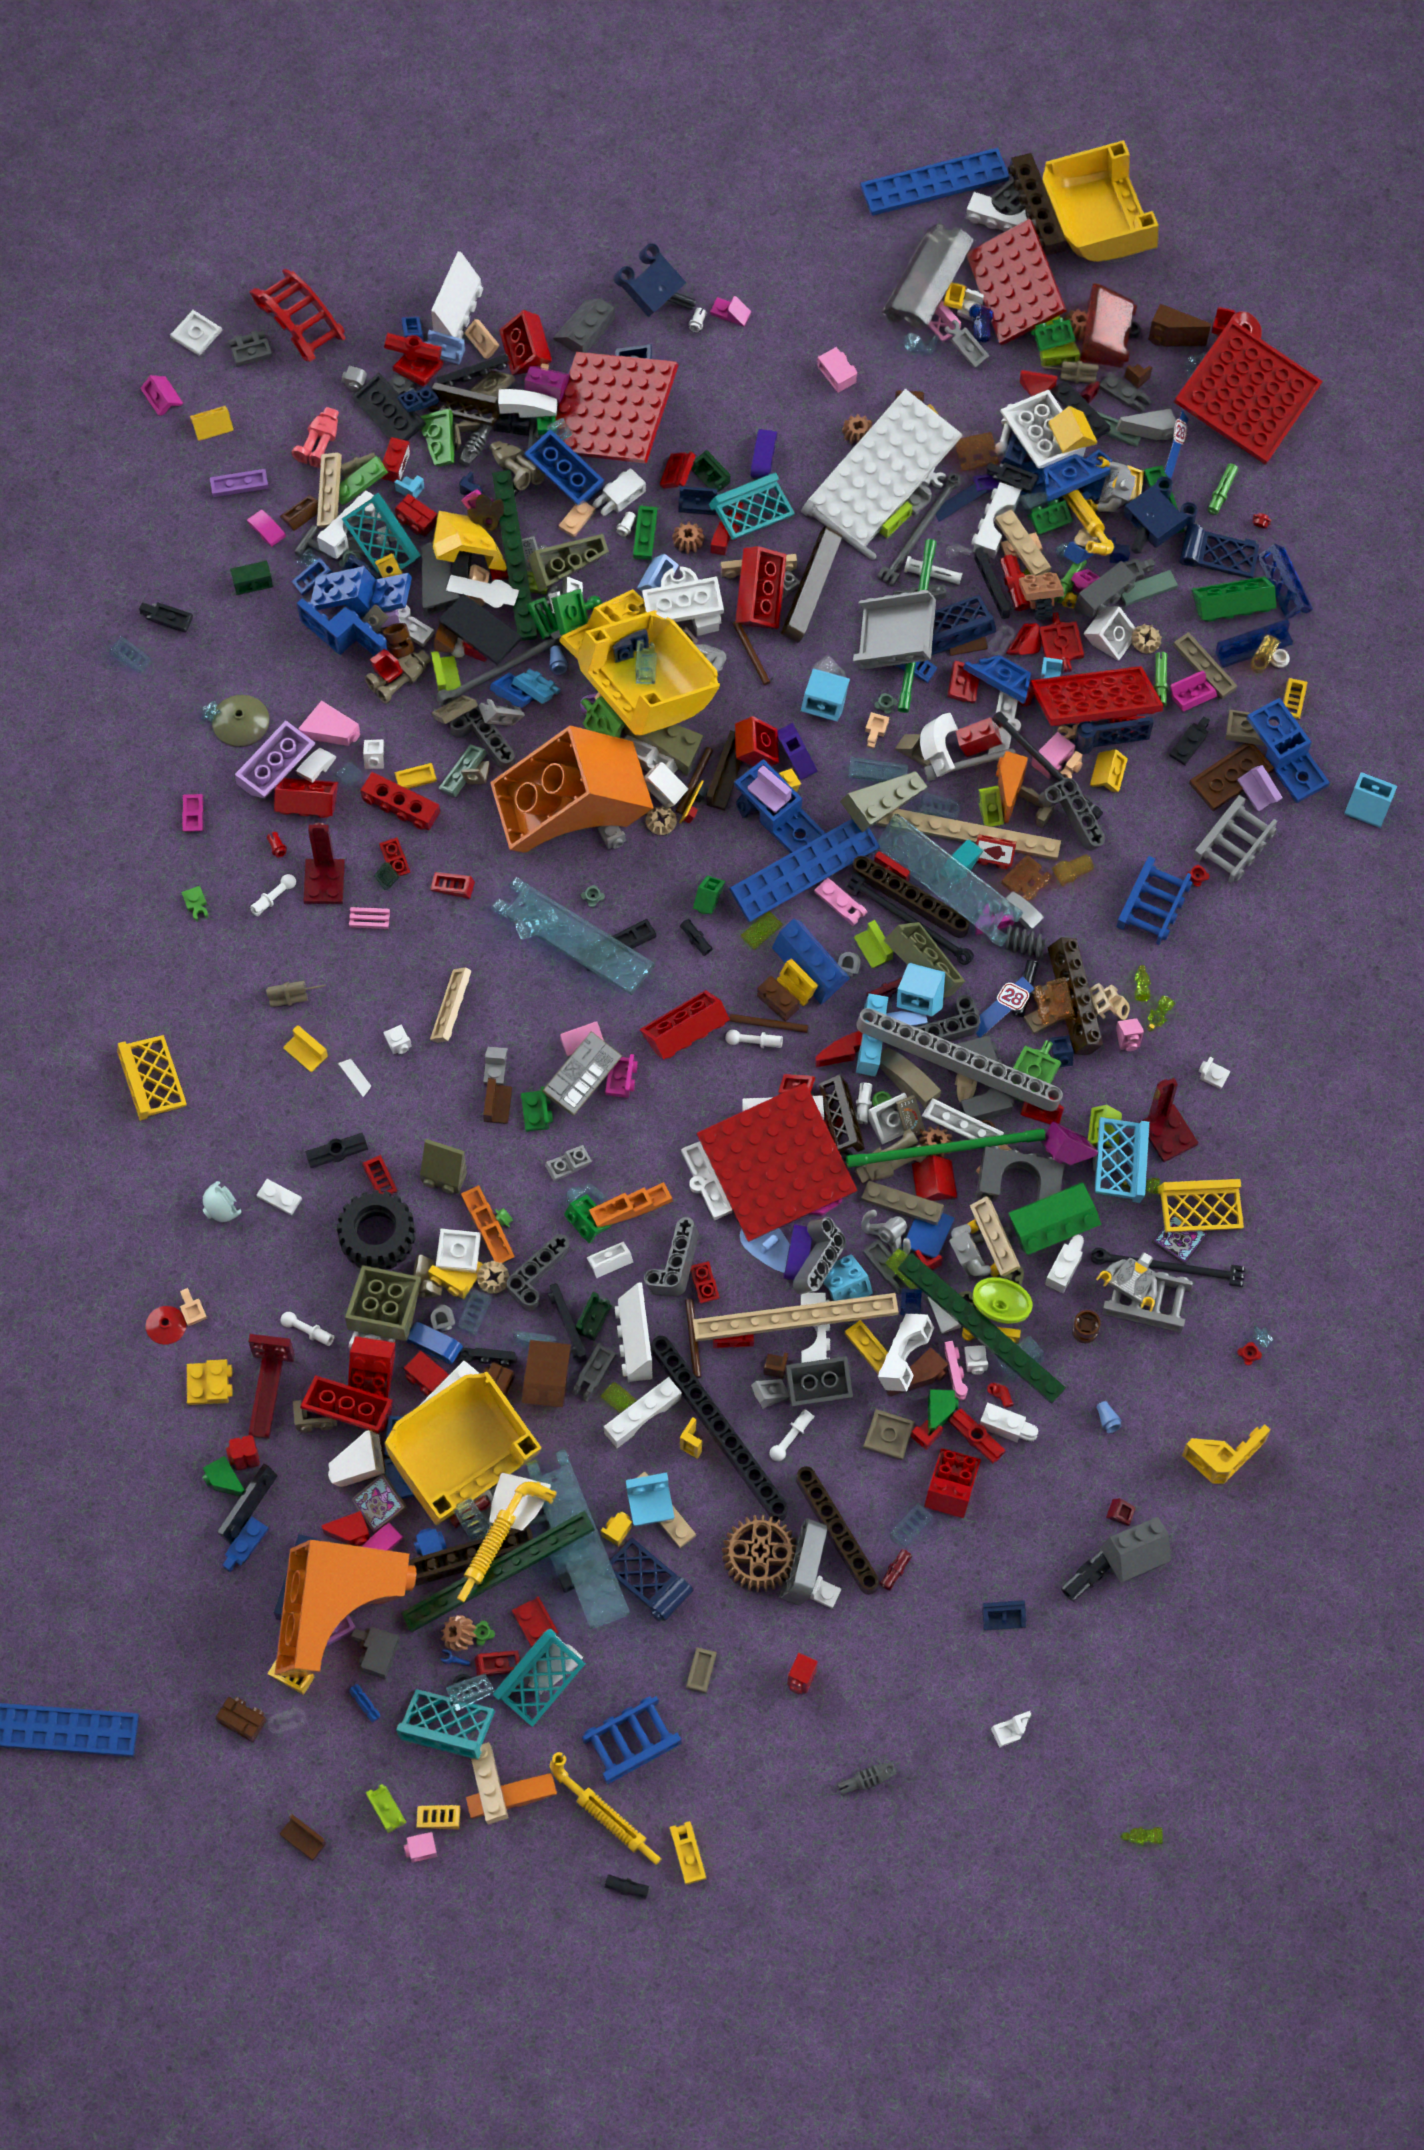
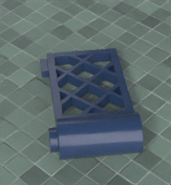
(1194, 550)
(1091, 735)
(668, 1597)

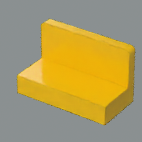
(212, 423)
(1109, 770)
(306, 1049)
(690, 1443)

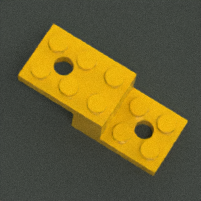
(604, 614)

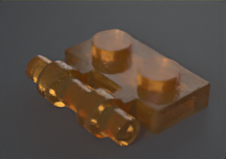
(976, 445)
(1022, 874)
(1059, 997)

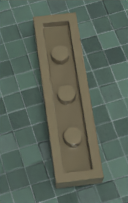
(1202, 661)
(902, 1203)

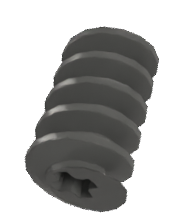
(1025, 942)

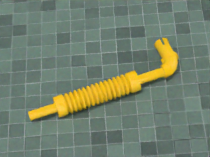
(1090, 522)
(498, 1532)
(602, 1811)

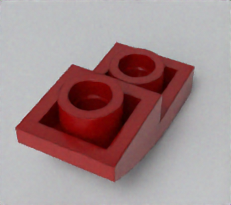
(394, 855)
(704, 1282)

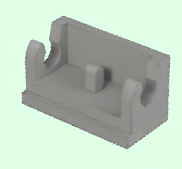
(500, 714)

